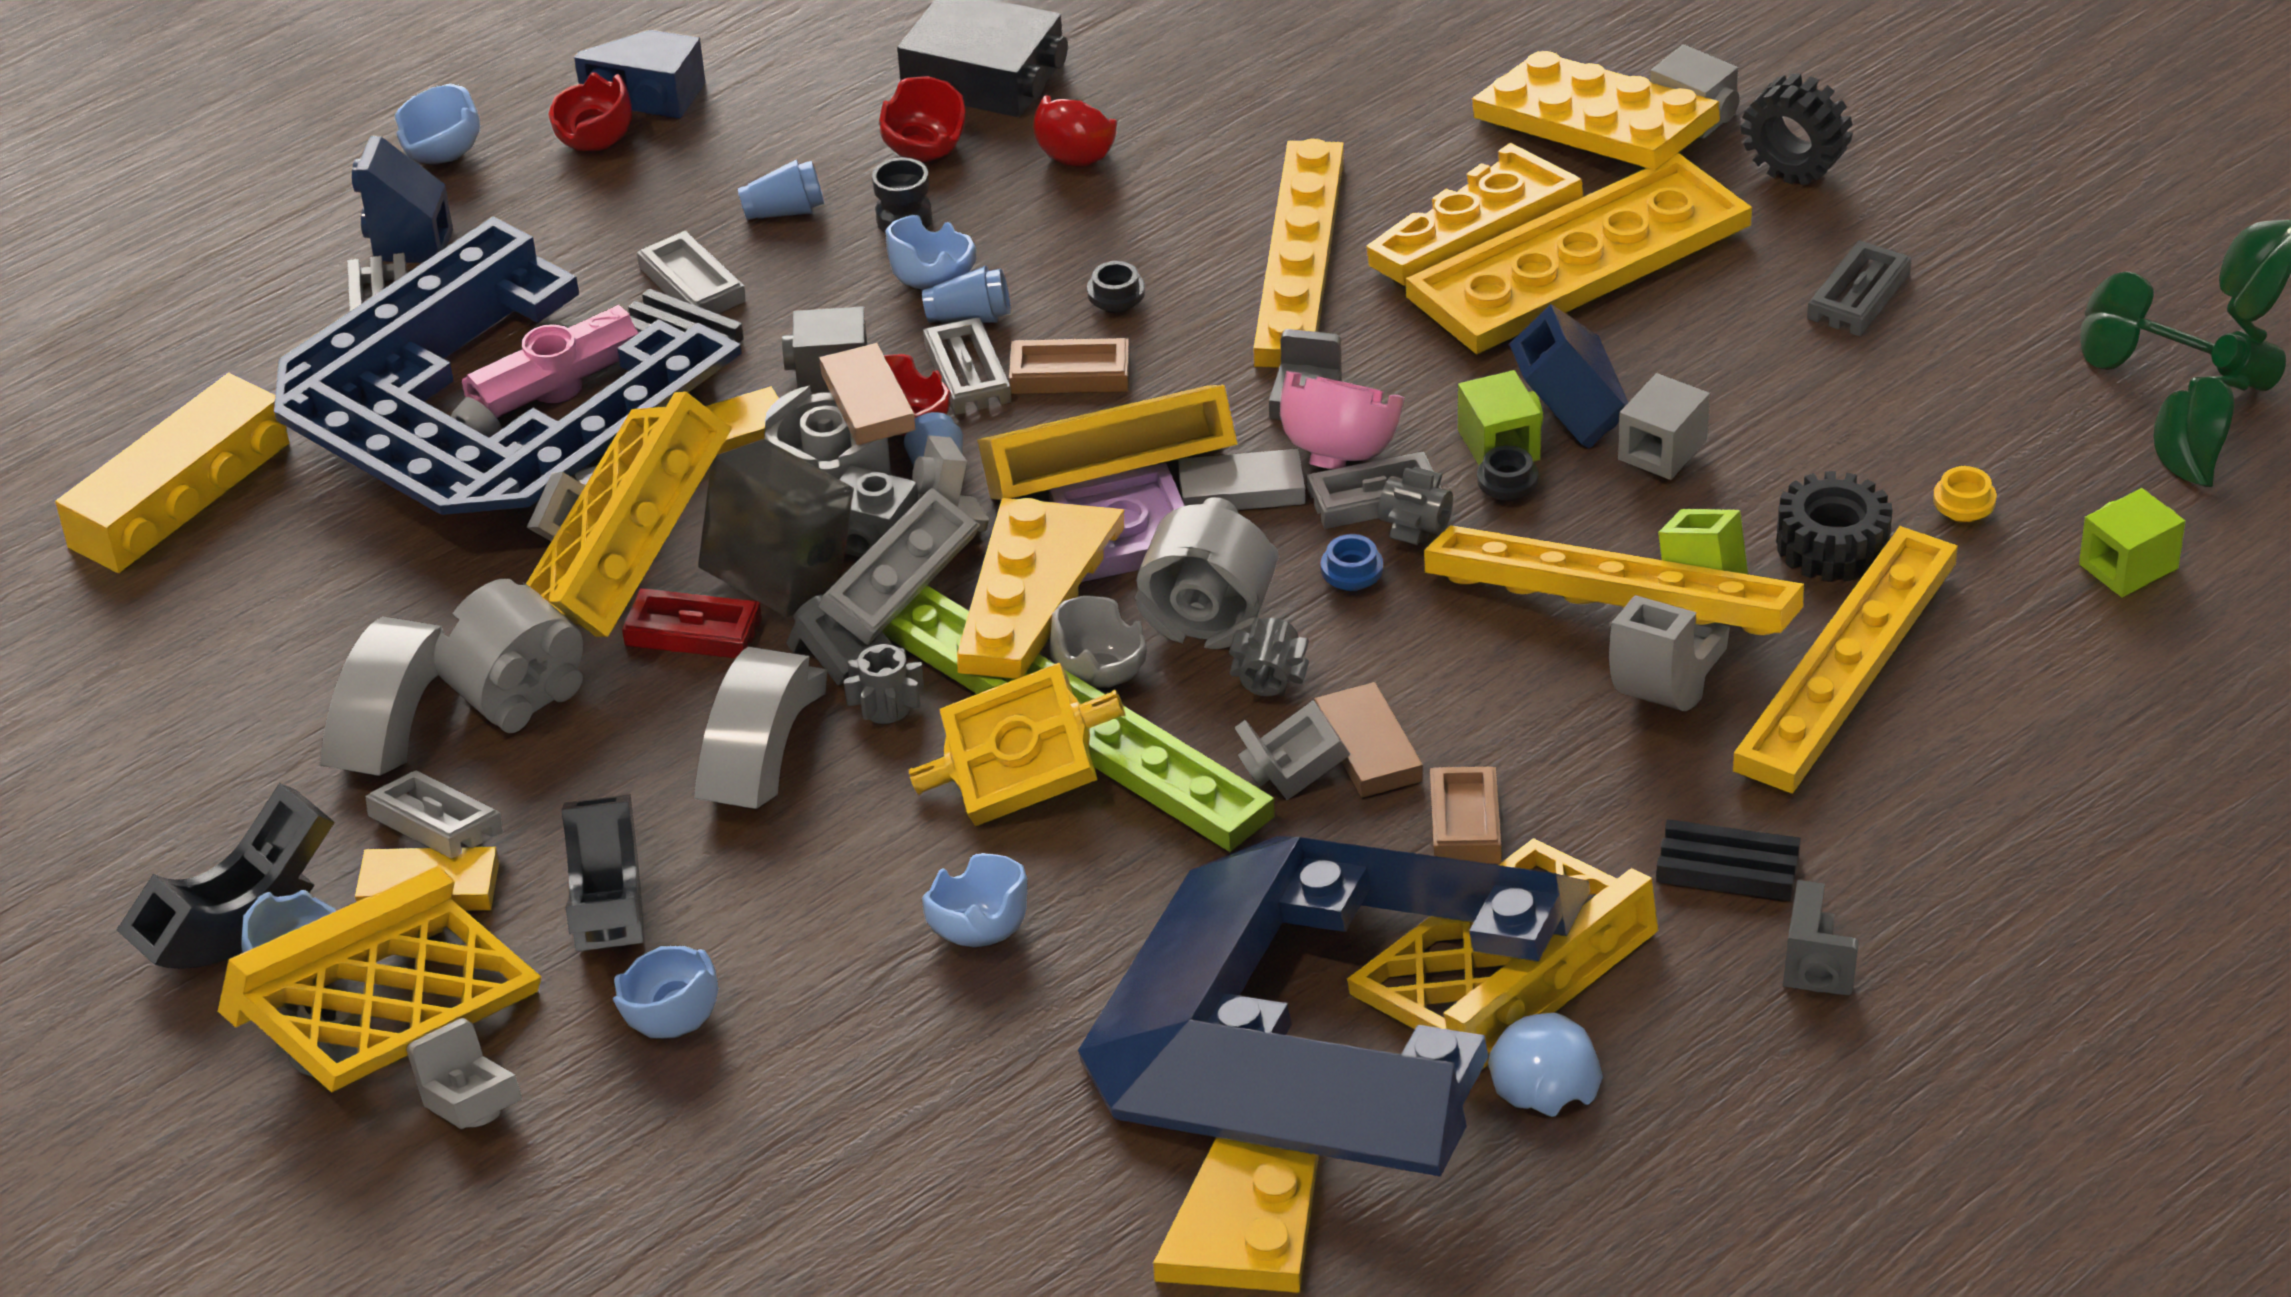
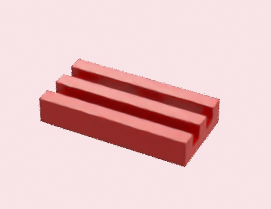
(691, 623)

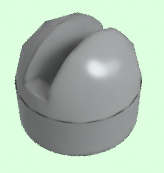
(477, 417)

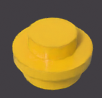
(1965, 494)

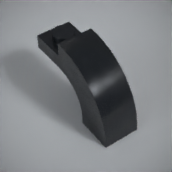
(602, 873)
(202, 916)

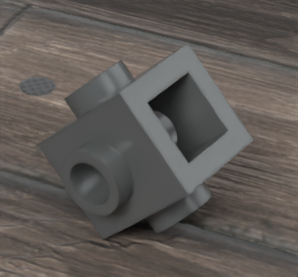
(876, 506)

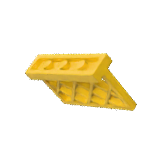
(628, 511)
(1600, 937)
(347, 948)

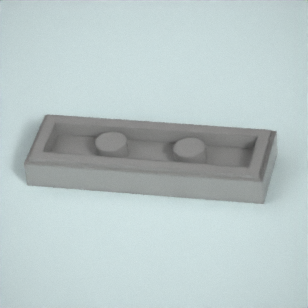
(899, 566)

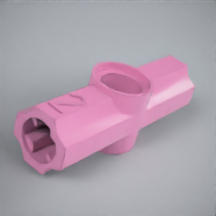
(551, 363)

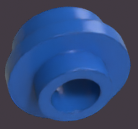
(1351, 563)

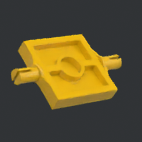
(1017, 744)

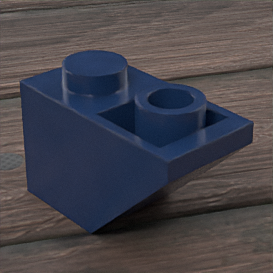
(656, 66)
(402, 204)
(1570, 374)

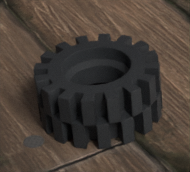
(1813, 112)
(1832, 501)

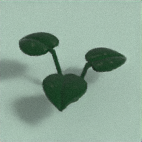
(2197, 421)

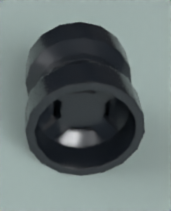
(901, 191)

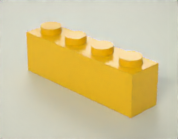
(1107, 442)
(171, 473)

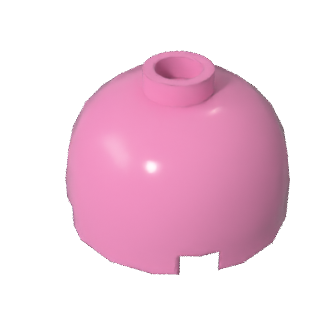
(1337, 419)

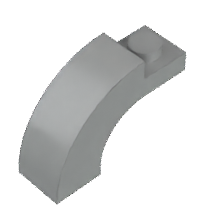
(1663, 653)
(378, 696)
(752, 724)

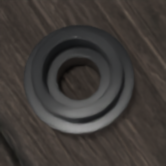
(1115, 287)
(1507, 473)

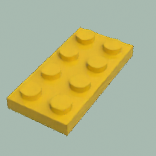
(1596, 109)

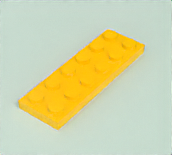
(1578, 252)

